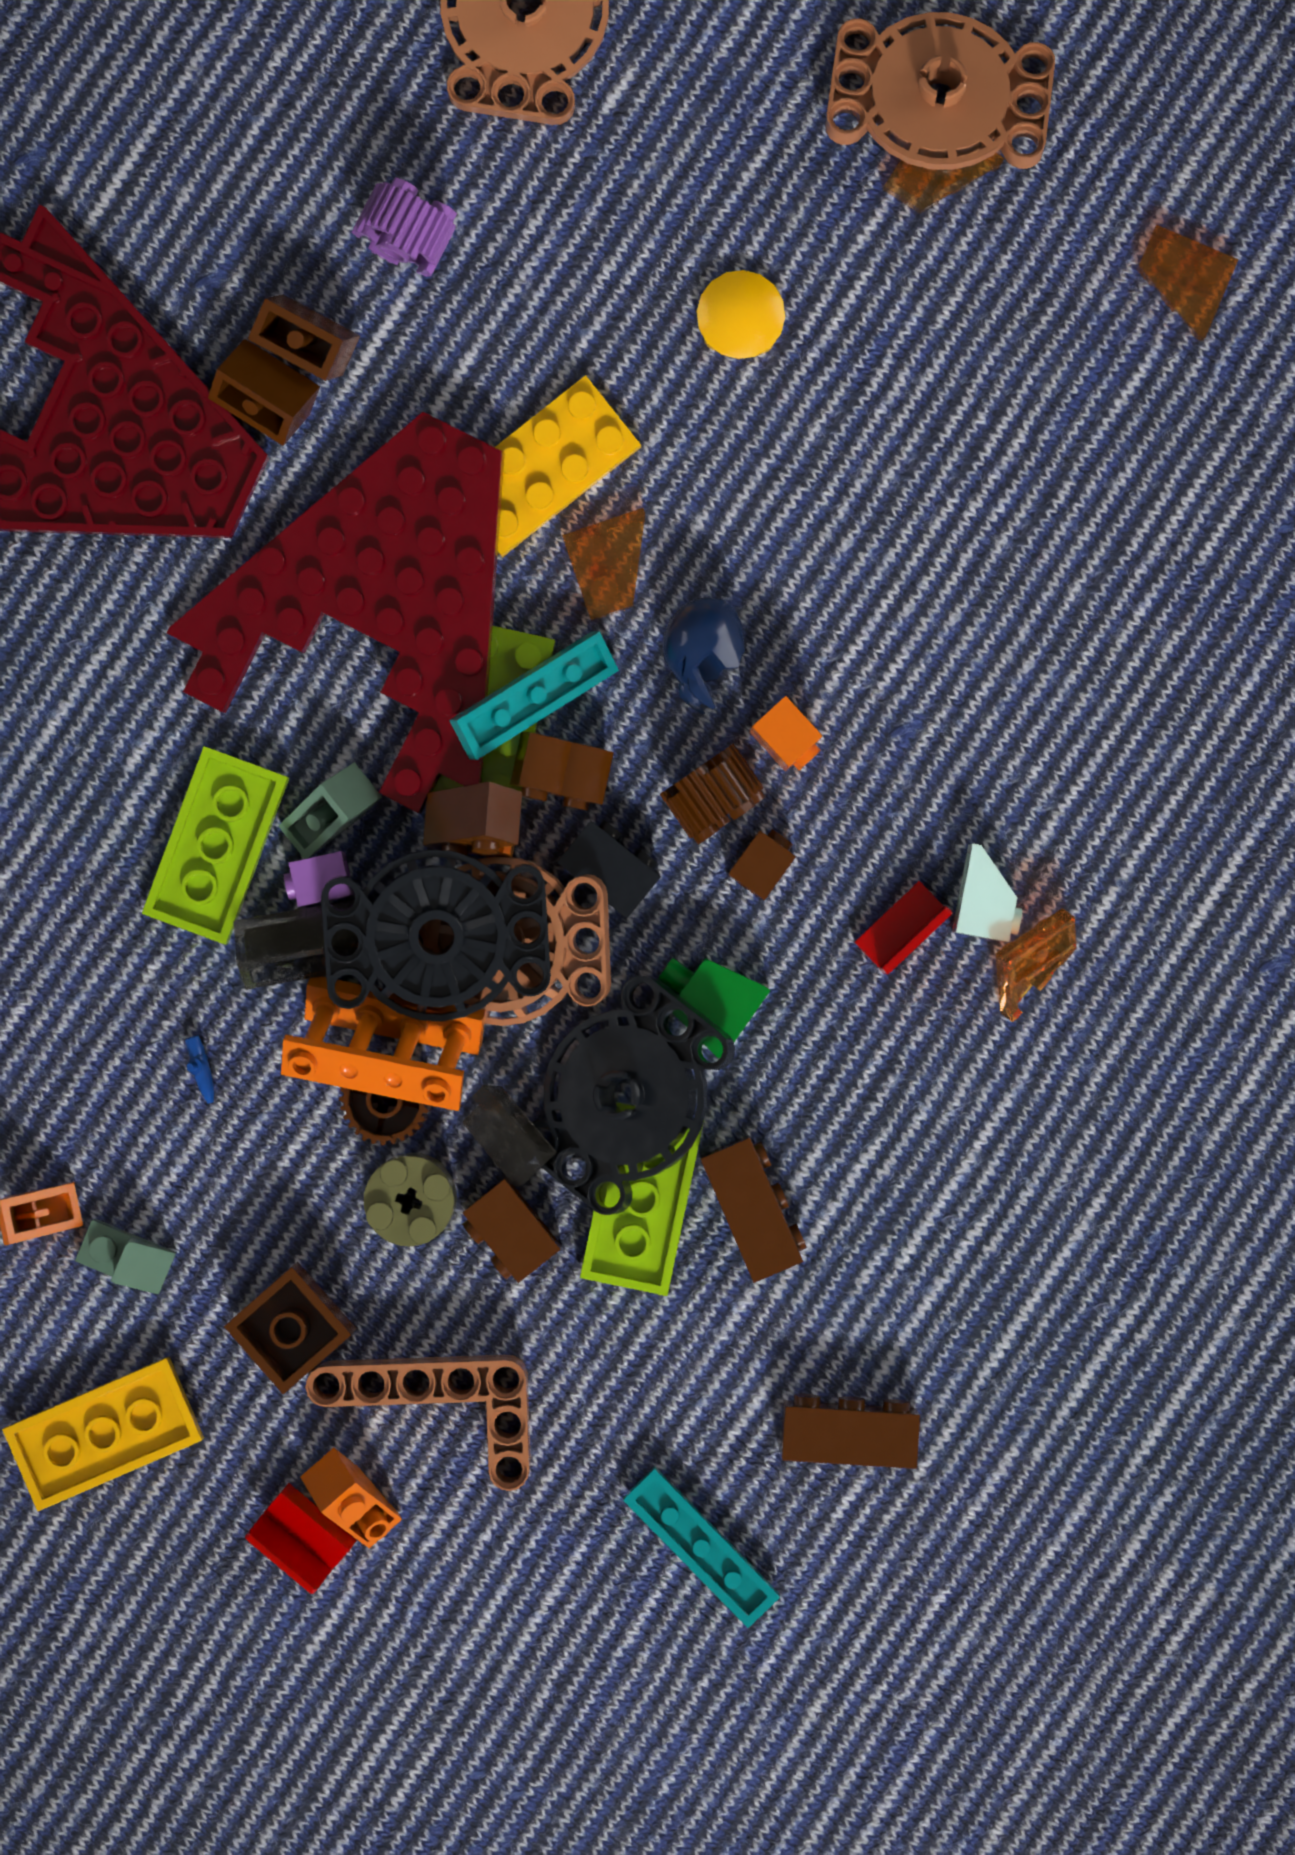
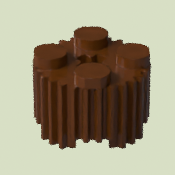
(713, 791)
(378, 1124)

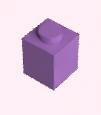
(310, 875)

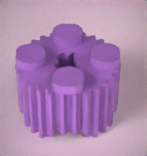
(405, 226)

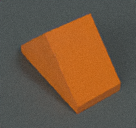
(39, 1213)

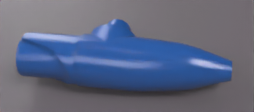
(200, 1068)

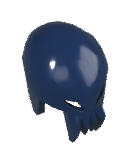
(700, 644)

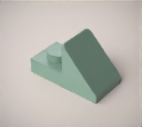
(125, 1257)

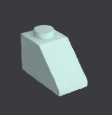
(985, 900)

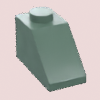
(330, 810)

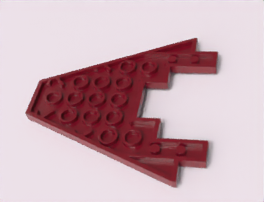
(127, 423)
(397, 555)

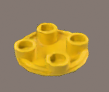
(740, 314)

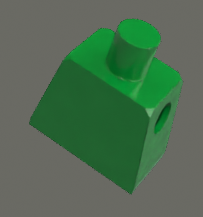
(716, 993)

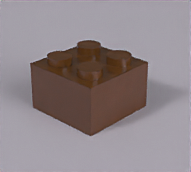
(290, 1328)

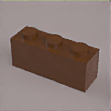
(753, 1207)
(850, 1432)

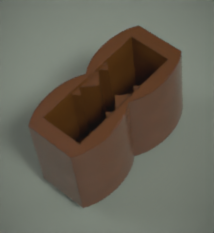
(561, 769)

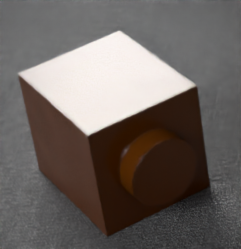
(763, 863)

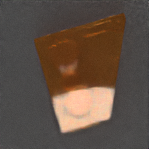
(924, 187)
(1187, 276)
(607, 562)
(1033, 959)

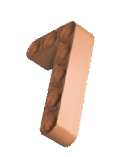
(441, 1391)

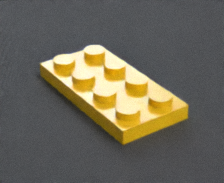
(558, 459)
(103, 1433)

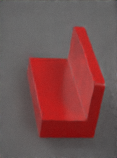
(902, 928)
(300, 1539)

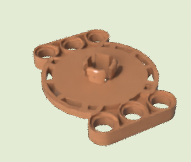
(521, 53)
(905, 106)
(566, 958)

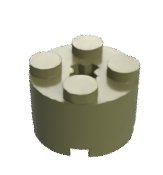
(386, 1210)

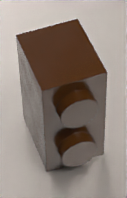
(303, 337)
(263, 392)
(473, 818)
(510, 1230)

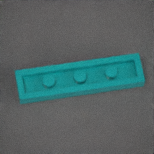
(534, 695)
(701, 1547)

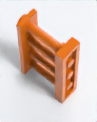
(375, 1072)

